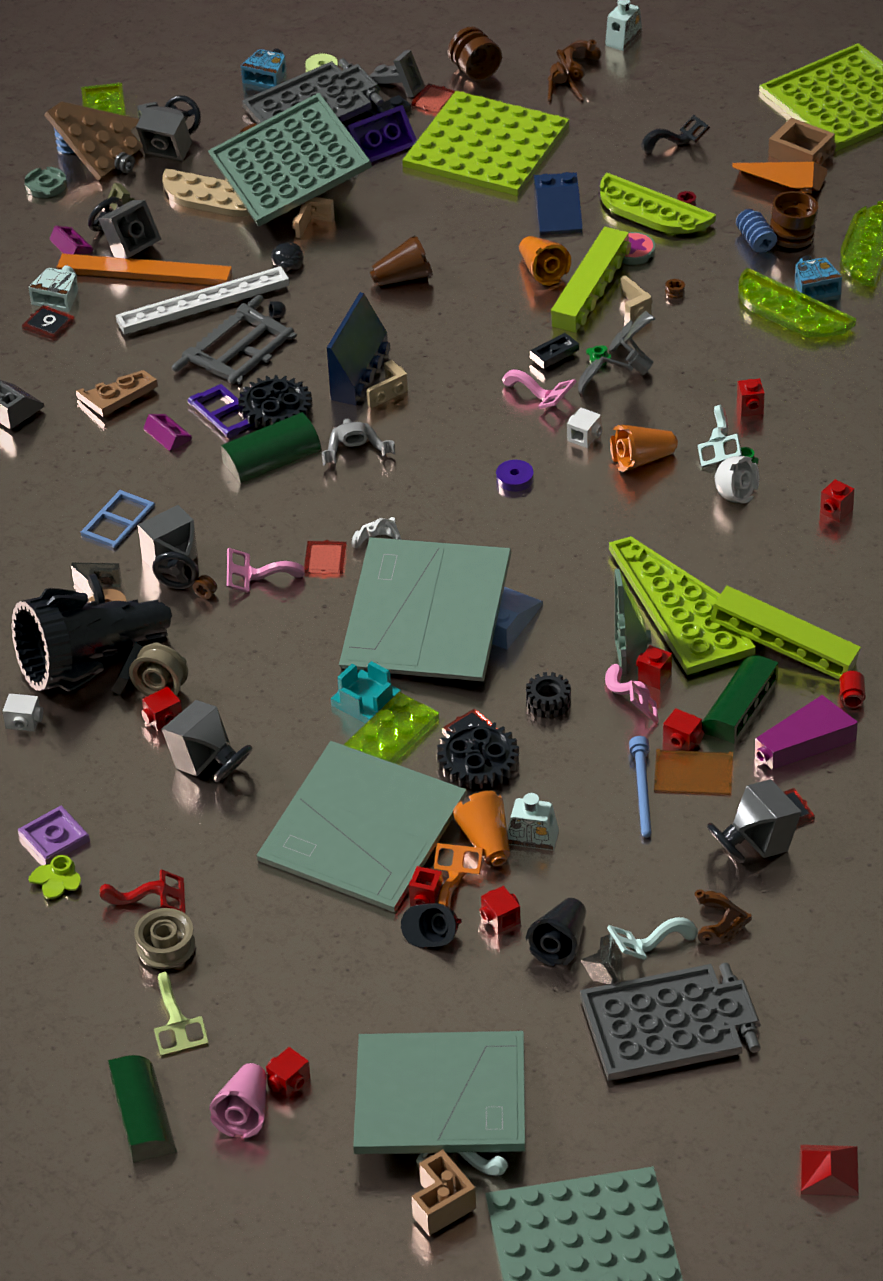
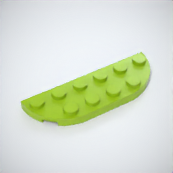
(652, 207)

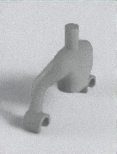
(354, 435)

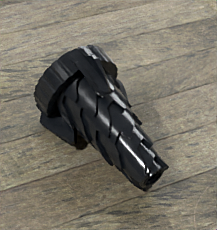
(65, 636)

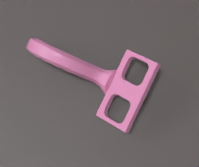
(514, 376)
(250, 573)
(613, 683)

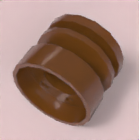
(474, 53)
(794, 219)

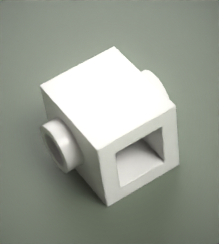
(584, 427)
(22, 712)

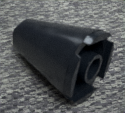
(557, 933)

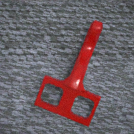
(159, 887)

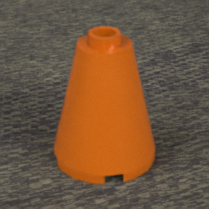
(545, 259)
(640, 445)
(485, 825)

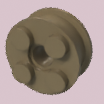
(158, 668)
(164, 938)

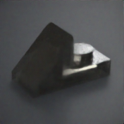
(107, 573)
(605, 964)

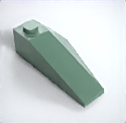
(630, 628)

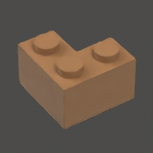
(445, 1193)

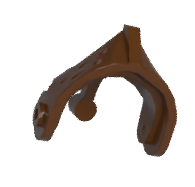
(578, 49)
(723, 931)

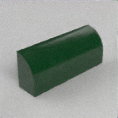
(270, 447)
(741, 698)
(141, 1107)

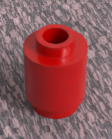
(852, 689)

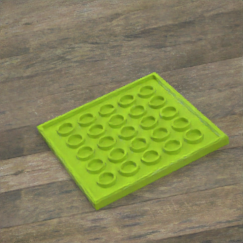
(835, 94)

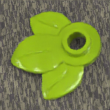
(56, 877)

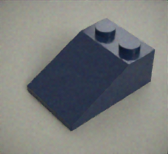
(558, 203)

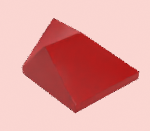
(829, 1170)

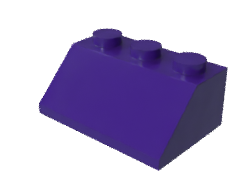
(383, 133)

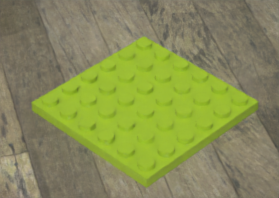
(486, 143)

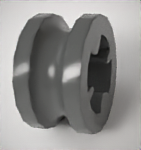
(124, 162)

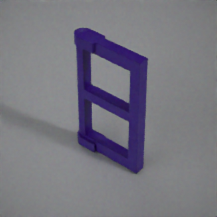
(198, 398)

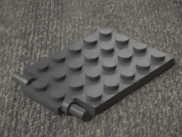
(343, 91)
(670, 1020)

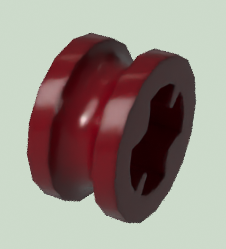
(687, 197)

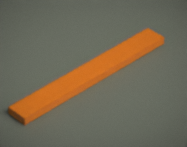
(146, 269)

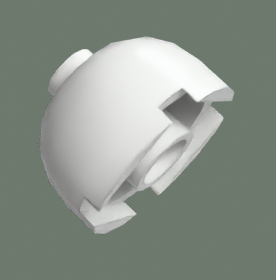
(737, 479)

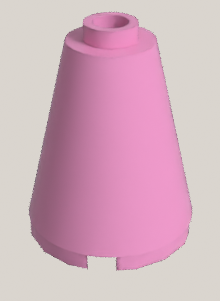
(241, 1103)

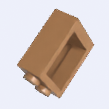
(782, 148)

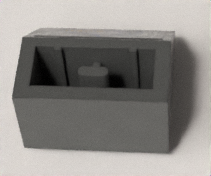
(16, 404)

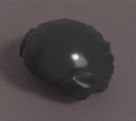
(287, 256)

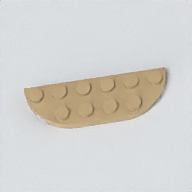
(203, 193)

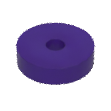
(514, 475)

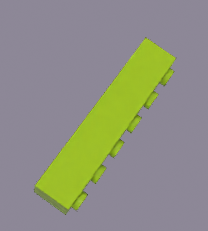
(590, 279)
(784, 633)

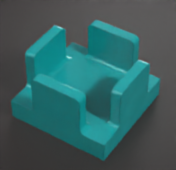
(363, 692)

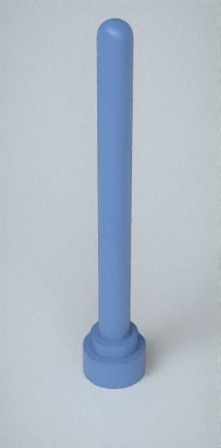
(639, 748)

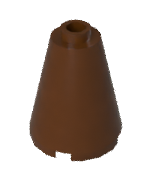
(402, 264)

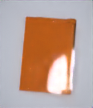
(693, 772)

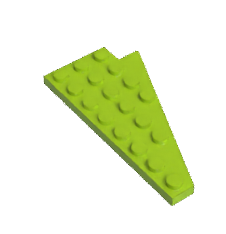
(679, 608)

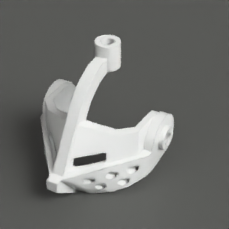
(379, 527)

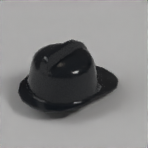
(429, 925)

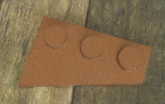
(109, 397)

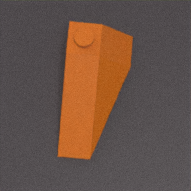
(795, 175)

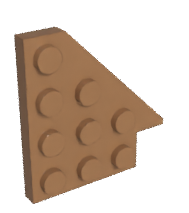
(95, 135)

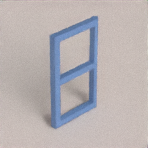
(104, 513)

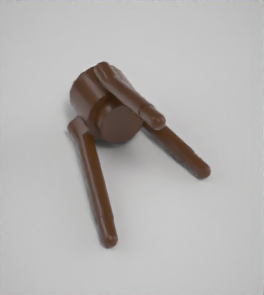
(560, 75)

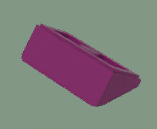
(69, 241)
(166, 431)

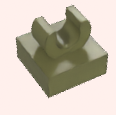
(120, 191)

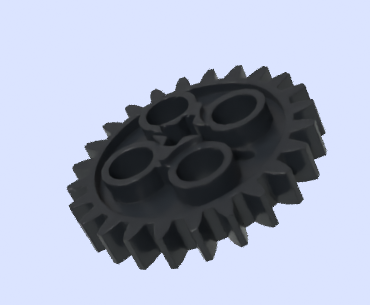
(274, 400)
(477, 754)

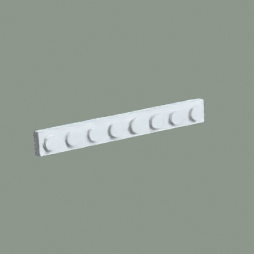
(202, 300)

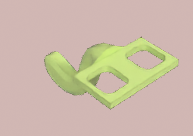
(177, 1020)

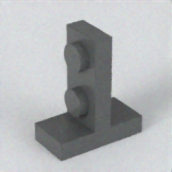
(404, 72)

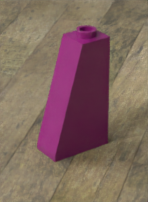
(805, 734)

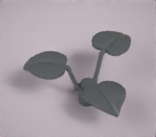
(636, 358)

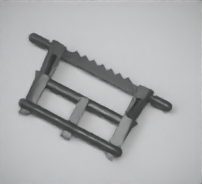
(218, 366)

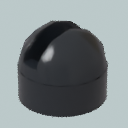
(276, 309)

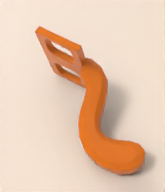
(456, 870)

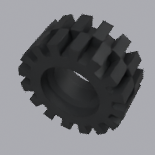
(548, 705)

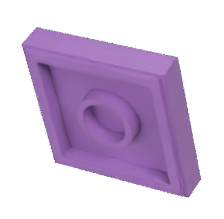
(53, 834)

